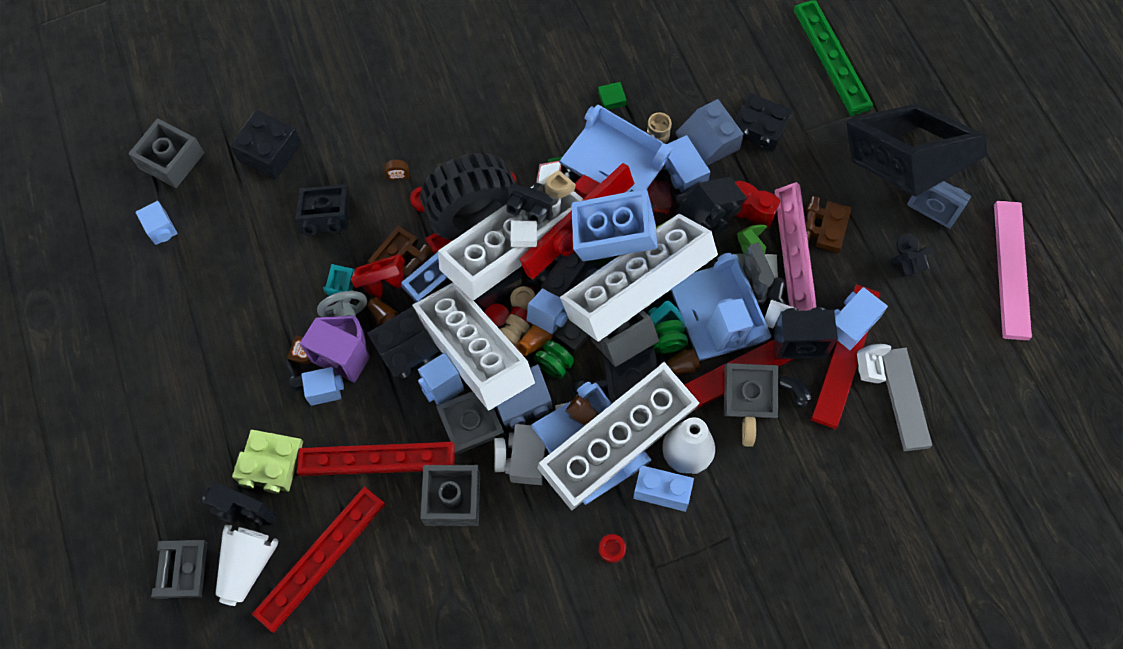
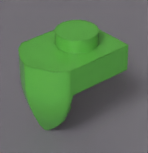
(750, 236)

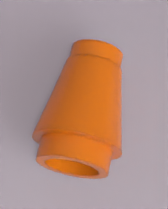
(533, 340)

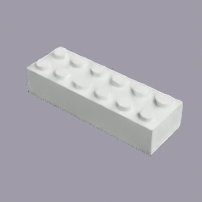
(485, 251)
(638, 278)
(474, 345)
(617, 436)

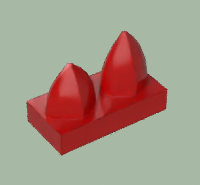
(371, 274)

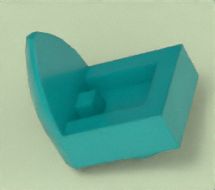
(339, 280)
(665, 312)

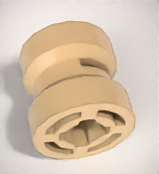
(660, 125)
(515, 328)

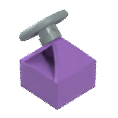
(337, 336)

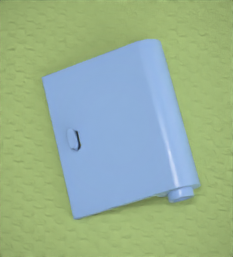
(613, 141)
(701, 295)
(558, 428)

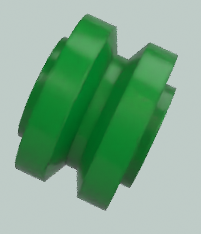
(670, 336)
(554, 359)

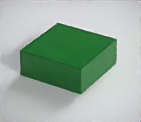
(612, 96)

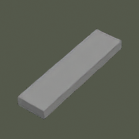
(906, 400)

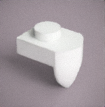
(871, 362)

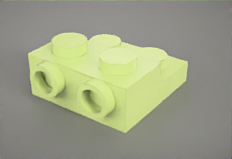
(267, 462)

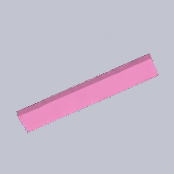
(795, 248)
(1012, 271)

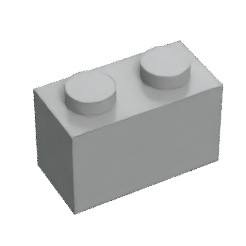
(526, 455)

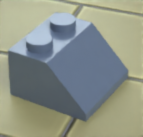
(712, 132)
(941, 203)
(526, 404)

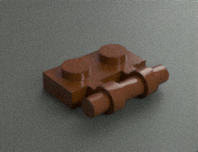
(833, 224)
(402, 243)

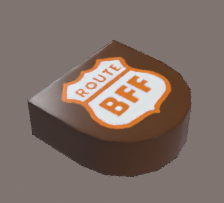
(396, 170)
(296, 352)

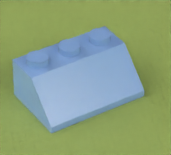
(613, 225)

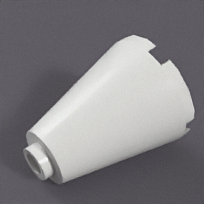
(689, 446)
(241, 562)

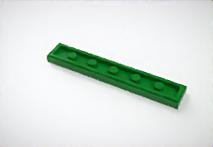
(833, 57)

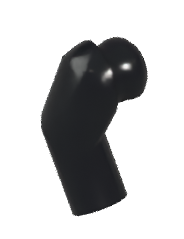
(776, 290)
(798, 387)

